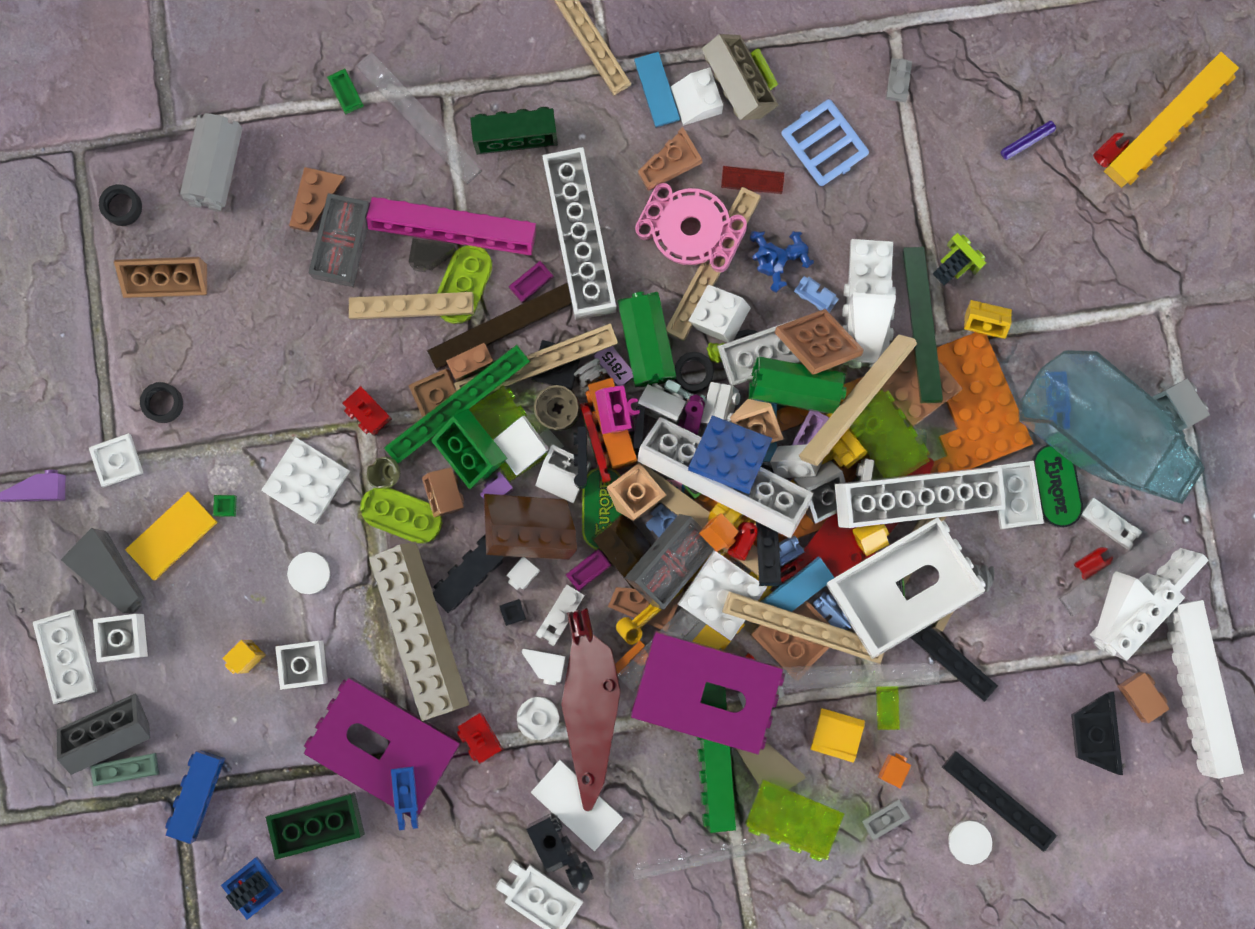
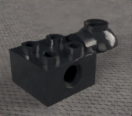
(559, 853)

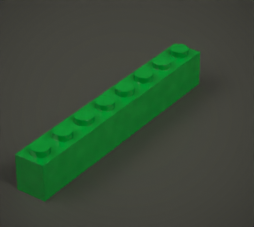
(716, 772)

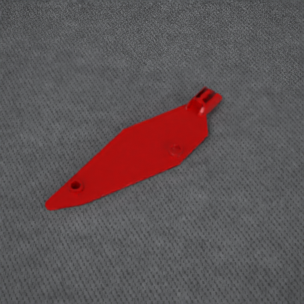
(837, 544)

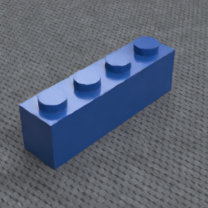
(194, 797)

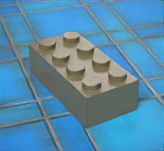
(739, 77)

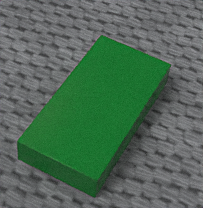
(345, 91)

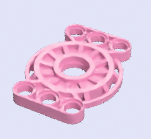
(708, 239)

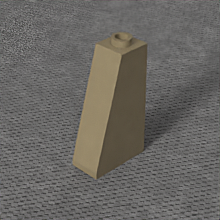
(771, 767)

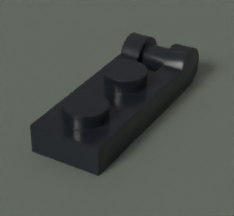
(580, 459)

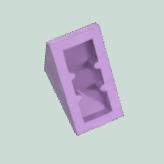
(812, 424)

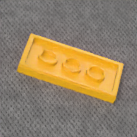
(171, 536)

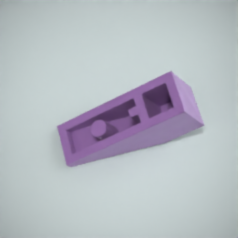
(37, 488)

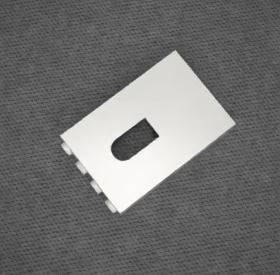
(878, 607)

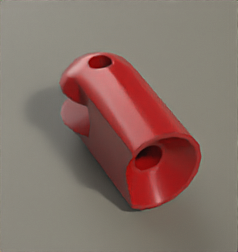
(1109, 151)
(744, 541)
(1093, 563)

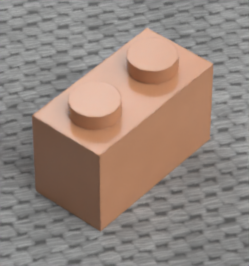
(470, 362)
(443, 492)
(1144, 697)

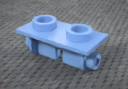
(809, 291)
(789, 550)
(827, 606)

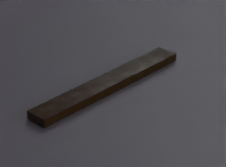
(502, 325)

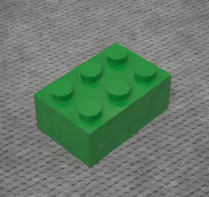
(469, 449)

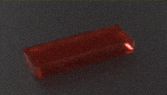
(752, 179)

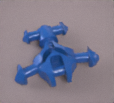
(773, 258)

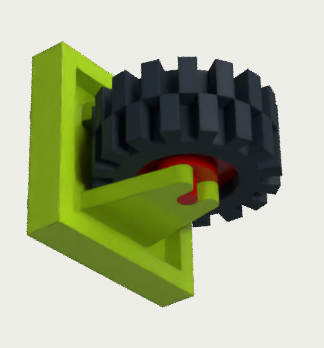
(959, 260)

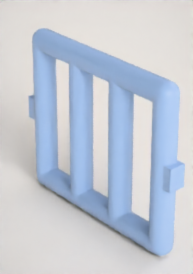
(811, 164)

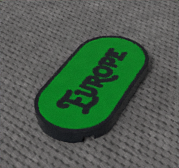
(1057, 488)

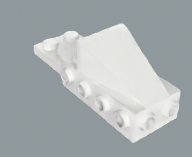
(869, 299)
(1130, 602)

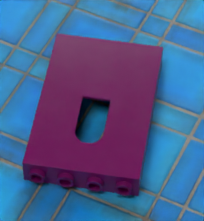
(675, 684)
(411, 743)

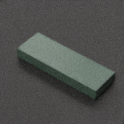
(124, 769)

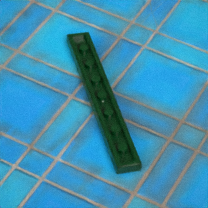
(922, 325)

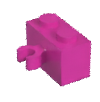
(614, 409)

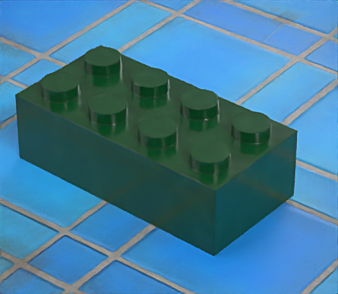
(514, 130)
(315, 825)

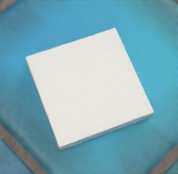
(521, 445)
(116, 460)

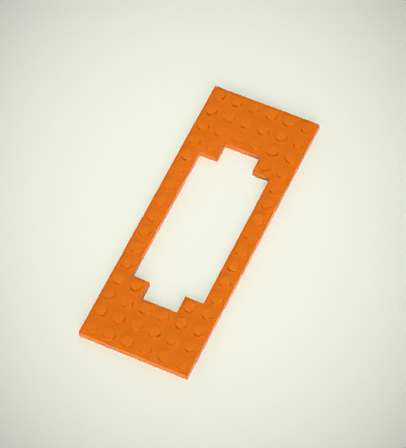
(981, 411)

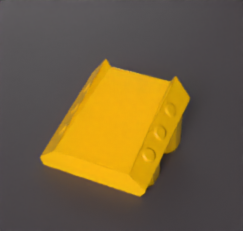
(837, 735)

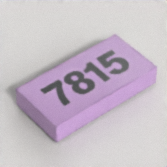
(615, 366)

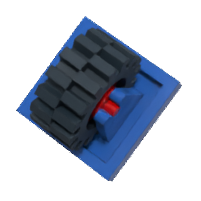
(251, 888)

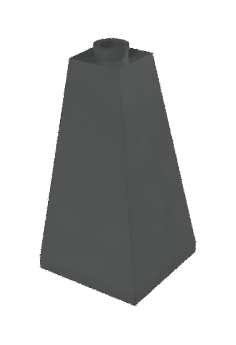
(103, 568)

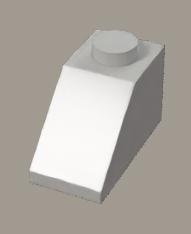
(546, 665)

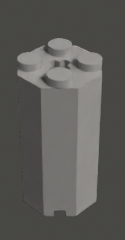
(211, 162)

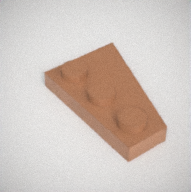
(674, 159)
(312, 197)
(632, 603)

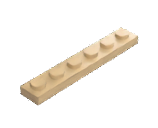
(411, 305)

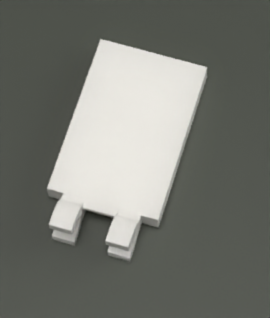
(539, 897)

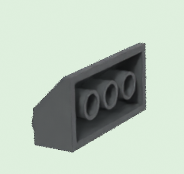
(102, 734)

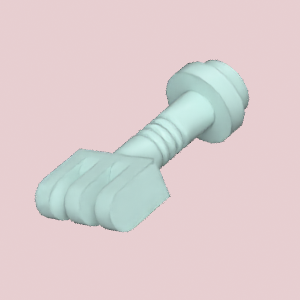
(672, 386)

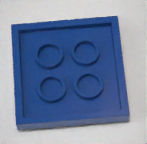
(730, 454)

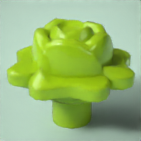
(713, 352)

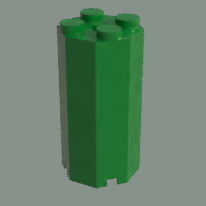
(646, 339)
(796, 386)

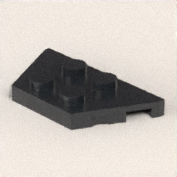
(1097, 734)

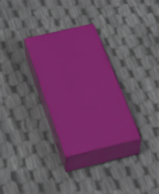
(531, 281)
(588, 569)

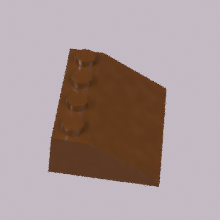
(529, 527)

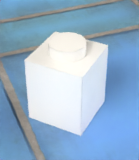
(522, 574)

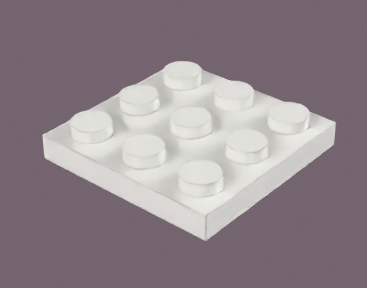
(305, 480)
(710, 589)

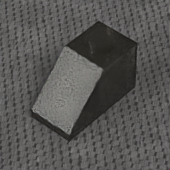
(429, 254)

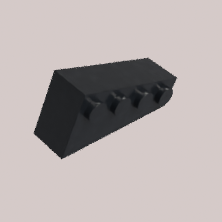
(463, 578)

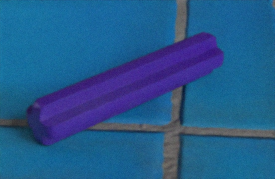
(1028, 140)

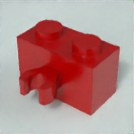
(367, 411)
(479, 738)

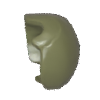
(383, 473)

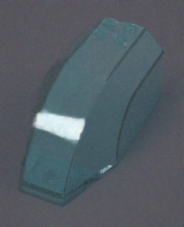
(1109, 426)

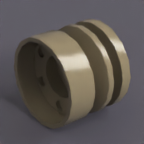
(547, 401)

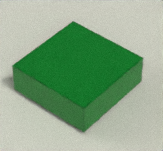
(224, 505)

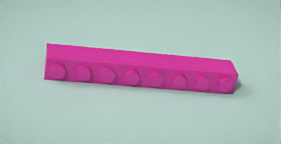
(451, 226)

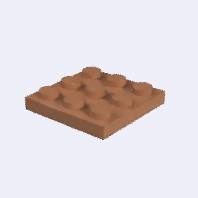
(819, 341)
(905, 390)
(789, 649)

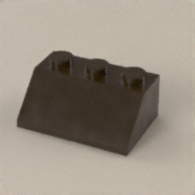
(622, 544)

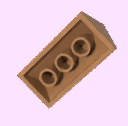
(162, 277)

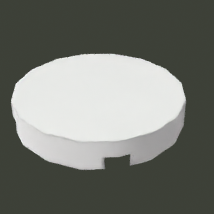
(309, 573)
(538, 718)
(970, 842)

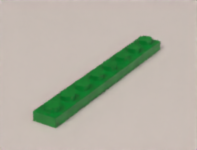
(456, 403)

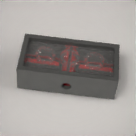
(340, 240)
(670, 562)

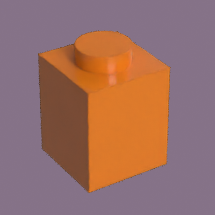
(719, 532)
(894, 770)

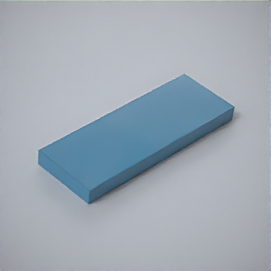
(656, 89)
(800, 586)

